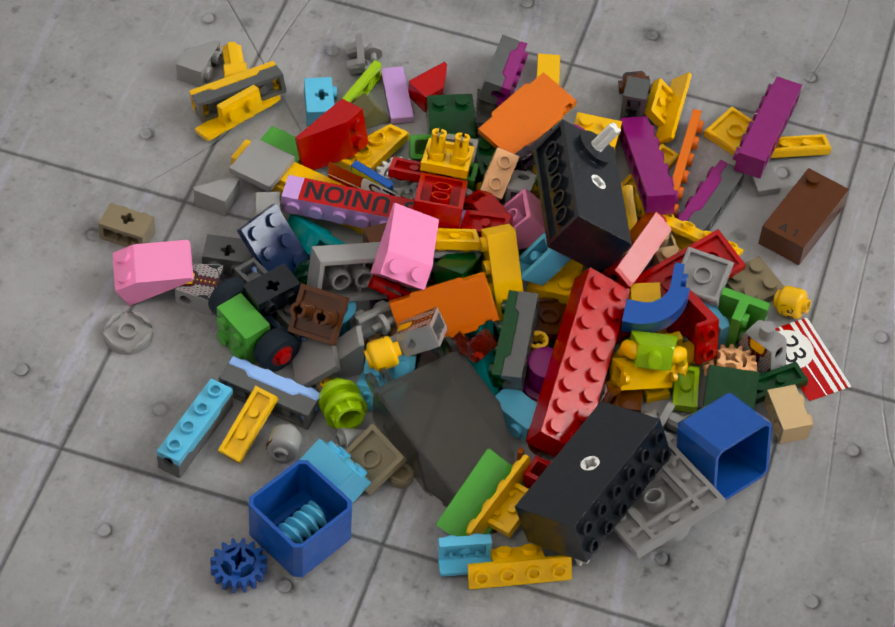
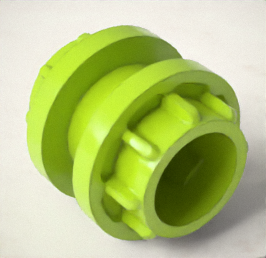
(342, 404)

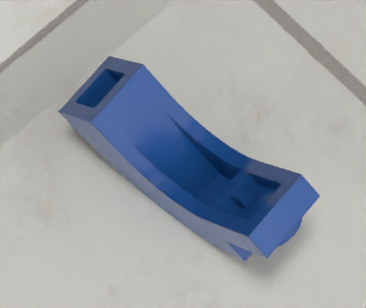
(660, 313)

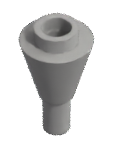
(346, 436)

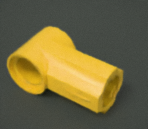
(233, 59)

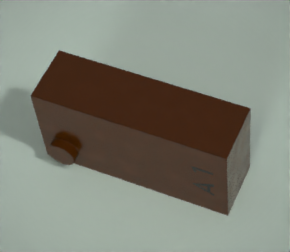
(803, 216)

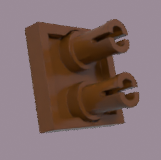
(318, 314)

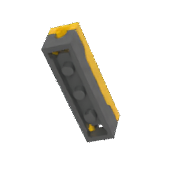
(265, 77)

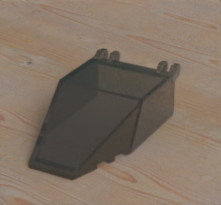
(441, 420)

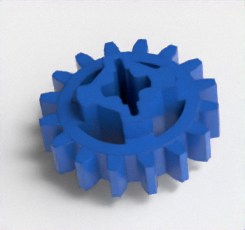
(228, 559)

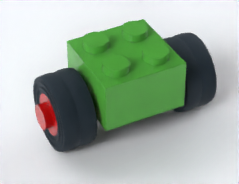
(247, 330)

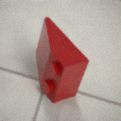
(333, 136)
(441, 199)

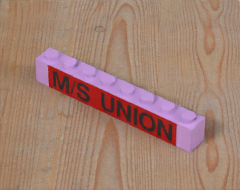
(339, 202)

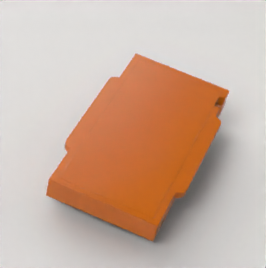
(527, 114)
(461, 301)

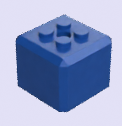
(727, 443)
(287, 495)

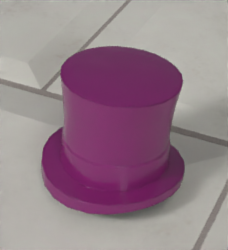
(536, 371)

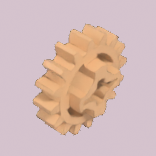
(733, 358)

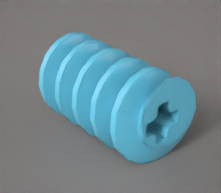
(303, 522)

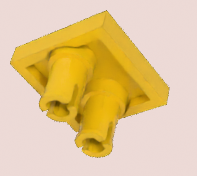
(446, 156)

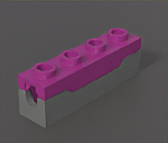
(504, 71)
(712, 196)

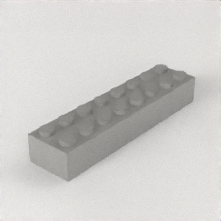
(347, 269)

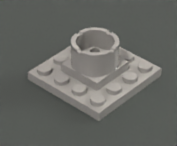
(668, 506)

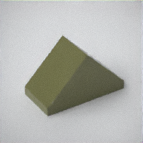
(372, 111)

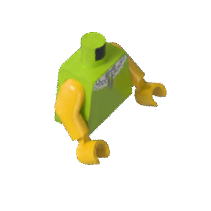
(654, 351)

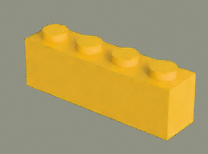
(501, 263)

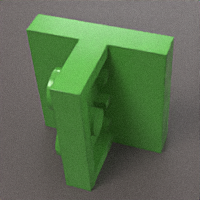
(741, 313)

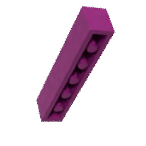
(767, 127)
(648, 166)

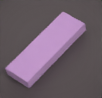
(397, 95)

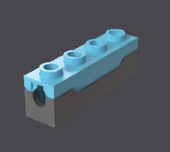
(195, 428)

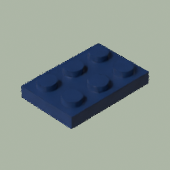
(272, 240)

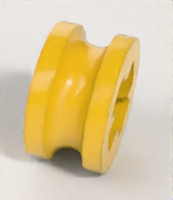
(542, 337)

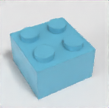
(337, 466)

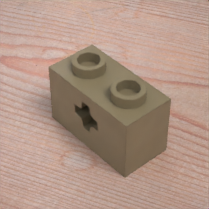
(126, 226)

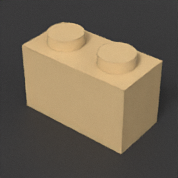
(788, 414)

